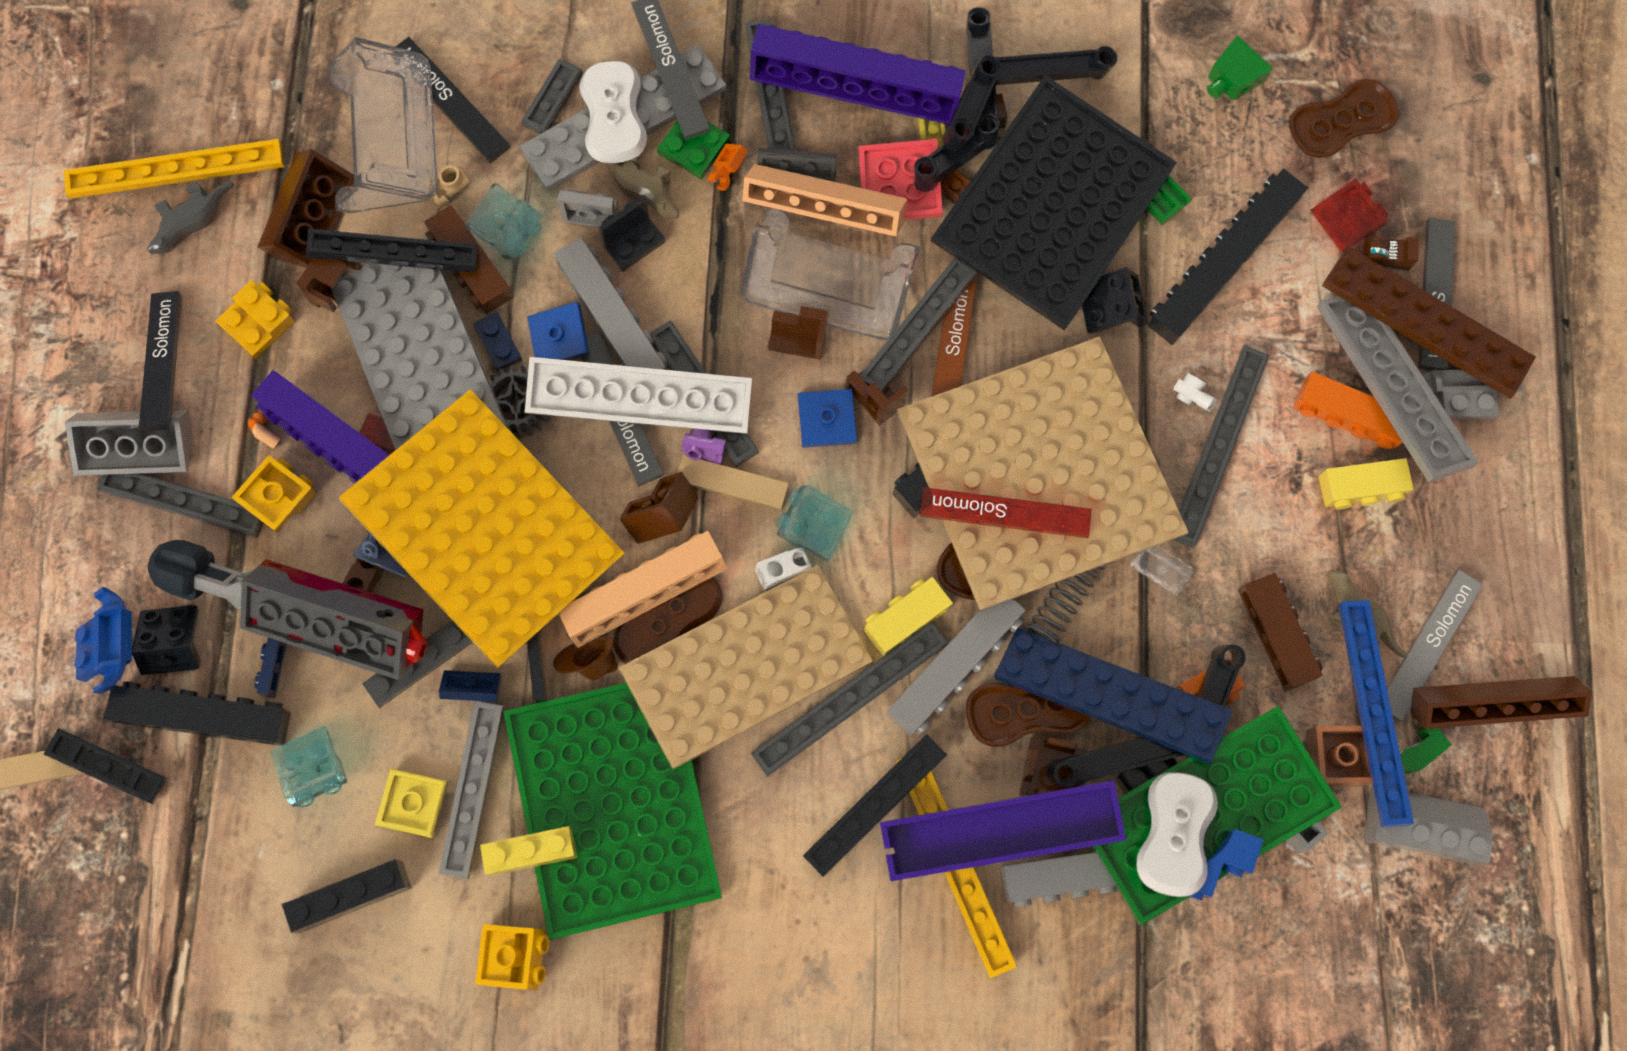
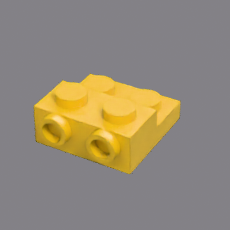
(255, 318)
(275, 493)
(511, 957)

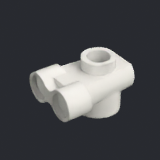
(1191, 390)

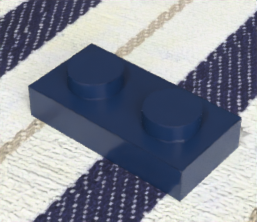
(497, 341)
(268, 678)
(470, 686)

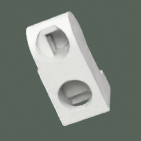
(782, 568)

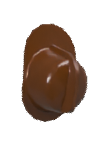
(589, 660)

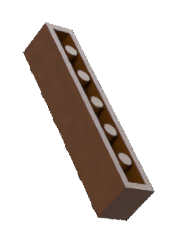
(1500, 702)

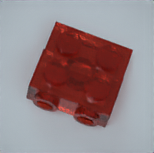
(1350, 215)

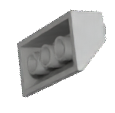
(116, 445)
(1438, 830)

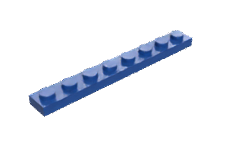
(1375, 714)

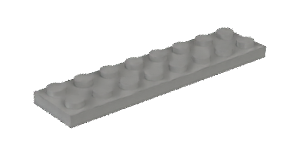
(562, 149)
(1399, 390)

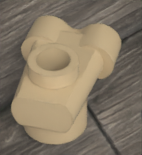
(450, 181)

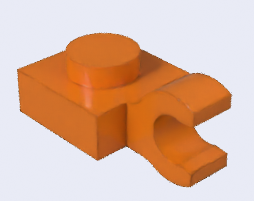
(727, 161)

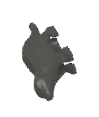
(186, 216)

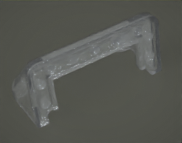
(389, 126)
(855, 287)

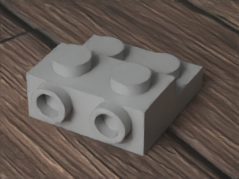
(586, 209)

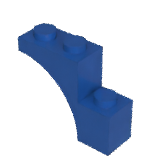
(1237, 854)

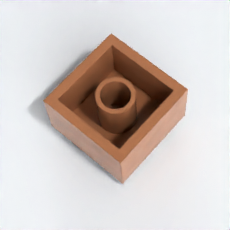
(1340, 754)

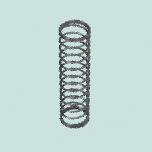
(1054, 637)

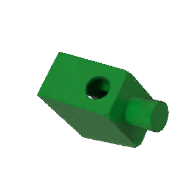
(1237, 71)

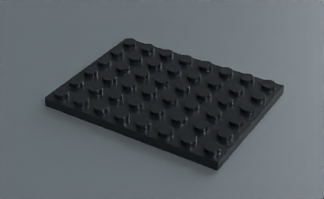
(1053, 202)

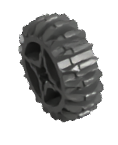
(507, 400)

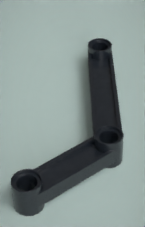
(1015, 70)
(944, 161)
(1141, 751)

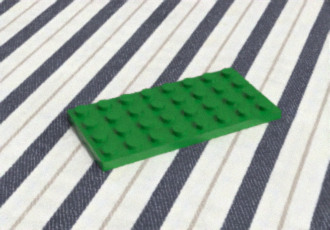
(1261, 787)

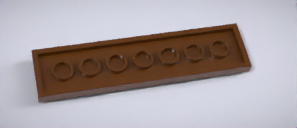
(1429, 322)

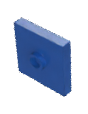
(559, 333)
(827, 418)

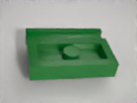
(1168, 201)

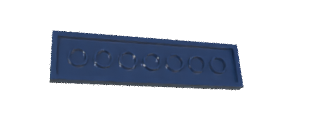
(1114, 695)

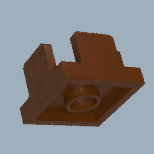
(320, 278)
(1039, 755)

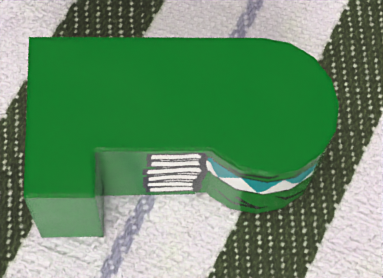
(1425, 750)

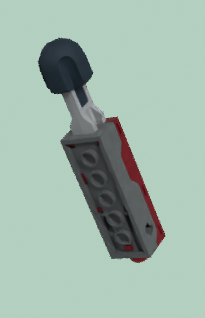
(299, 608)

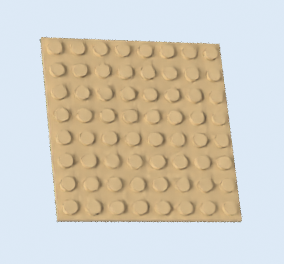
(1046, 436)

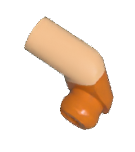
(263, 434)

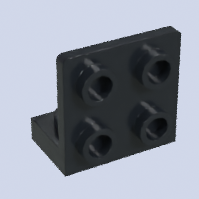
(630, 234)
(1115, 301)
(166, 640)

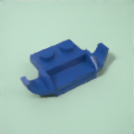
(104, 642)

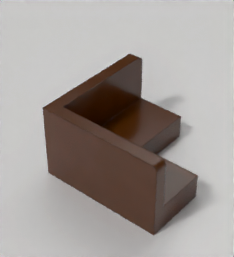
(800, 333)
(877, 403)
(662, 511)

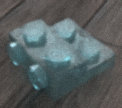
(504, 222)
(813, 521)
(308, 768)

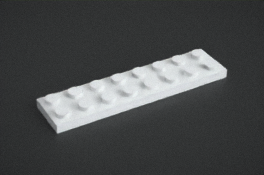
(638, 395)

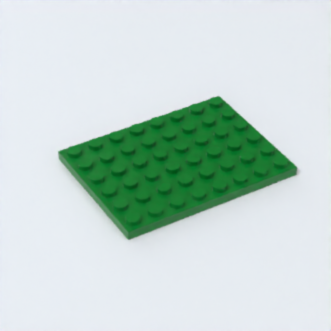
(632, 816)

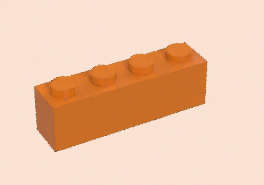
(1346, 409)

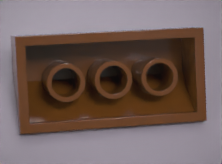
(304, 204)

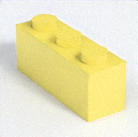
(1366, 483)
(907, 615)
(528, 851)

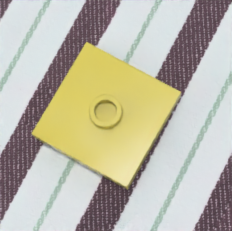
(411, 803)

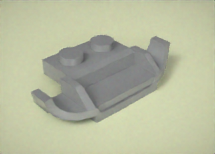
(1464, 395)

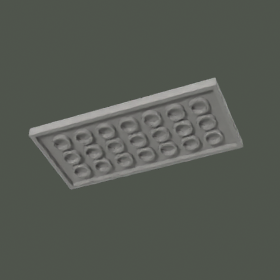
(411, 344)

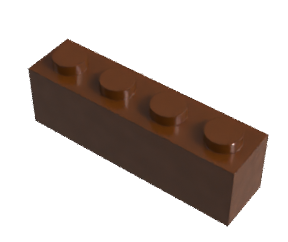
(486, 285)
(1280, 632)

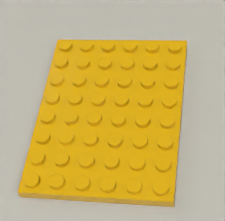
(482, 527)

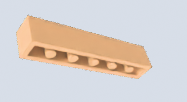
(824, 199)
(642, 589)

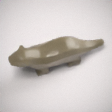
(640, 183)
(1346, 591)

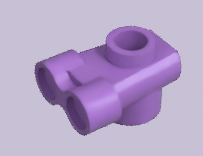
(700, 445)

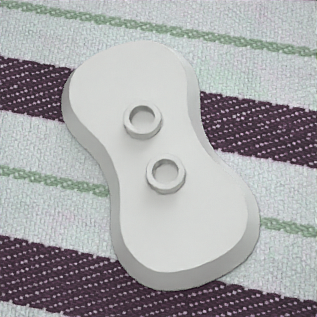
(614, 126)
(1173, 853)

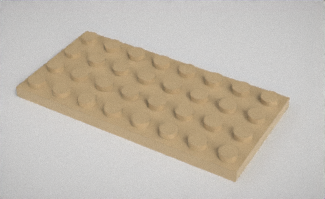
(745, 666)

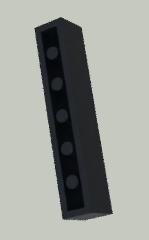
(197, 715)

